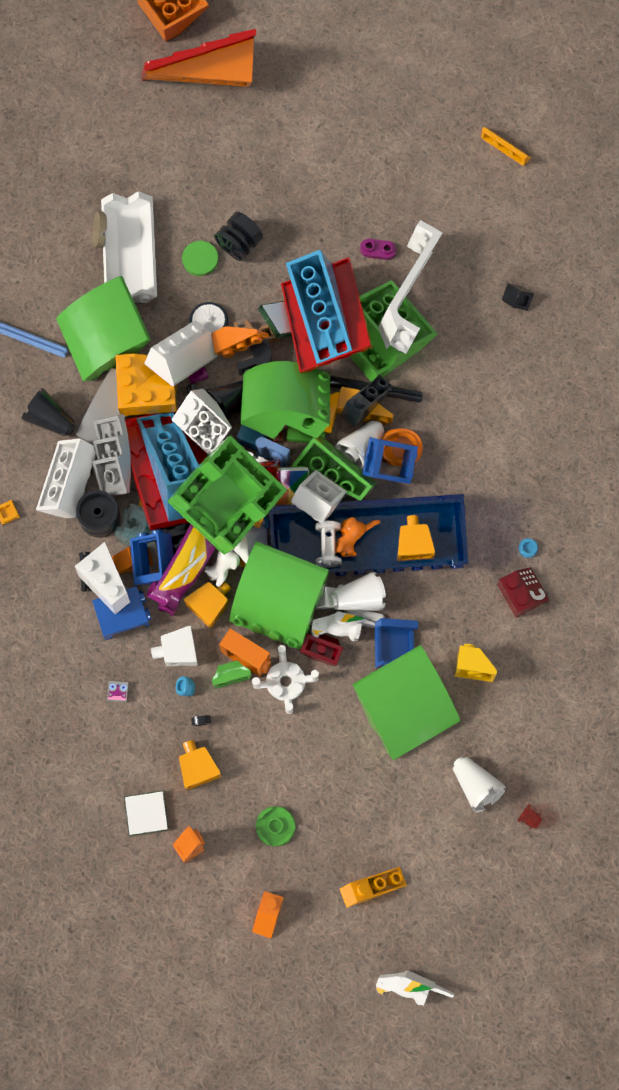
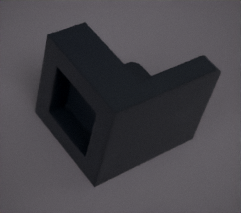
(517, 297)

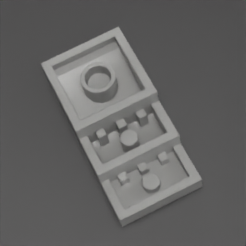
(102, 406)
(113, 455)

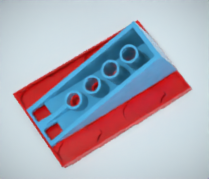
(324, 311)
(160, 462)

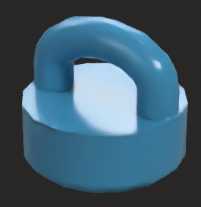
(185, 686)

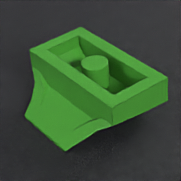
(230, 674)

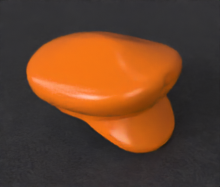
(393, 455)

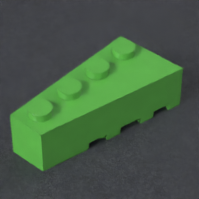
(335, 466)

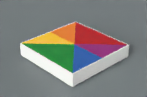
(291, 480)

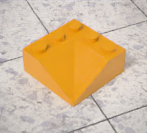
(142, 389)

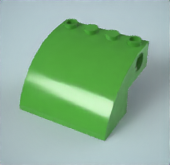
(281, 396)
(227, 495)
(278, 595)

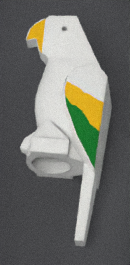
(340, 625)
(409, 986)

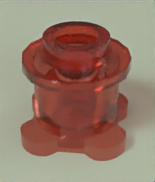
(530, 817)

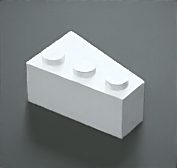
(103, 578)

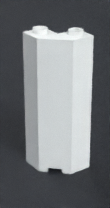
(131, 244)

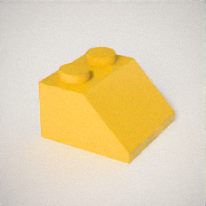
(473, 664)

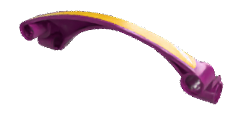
(182, 571)

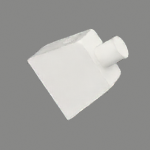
(177, 648)

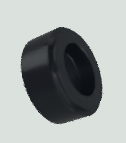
(201, 720)

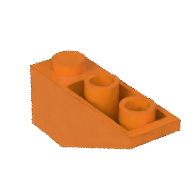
(232, 340)
(189, 844)

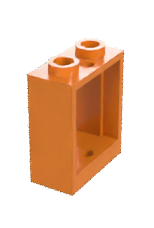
(246, 652)

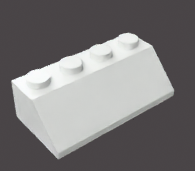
(182, 353)
(67, 478)

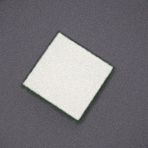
(276, 318)
(146, 813)

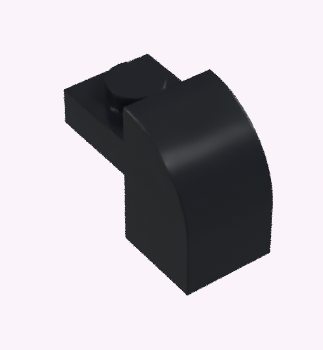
(260, 353)

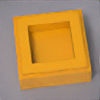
(8, 512)

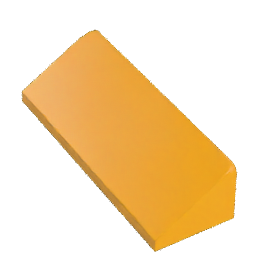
(505, 146)

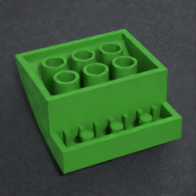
(101, 327)
(378, 359)
(406, 702)

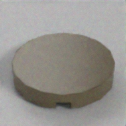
(98, 229)

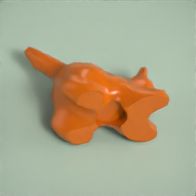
(351, 532)

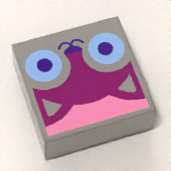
(117, 691)

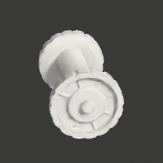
(328, 544)

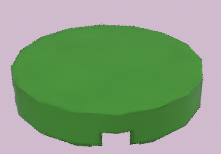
(200, 258)
(278, 831)

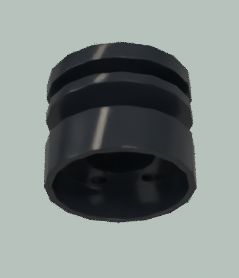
(238, 236)

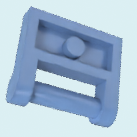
(274, 451)

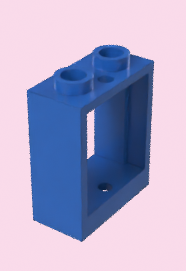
(374, 457)
(140, 557)

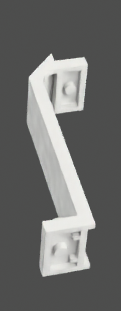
(393, 328)

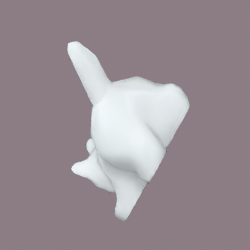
(219, 570)

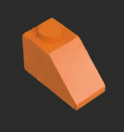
(267, 914)

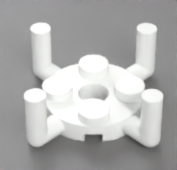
(290, 670)

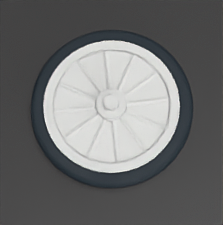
(210, 316)

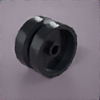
(88, 509)

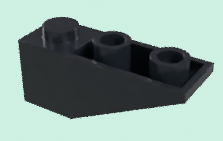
(366, 400)

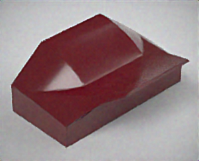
(322, 649)

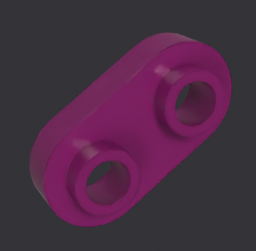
(377, 250)

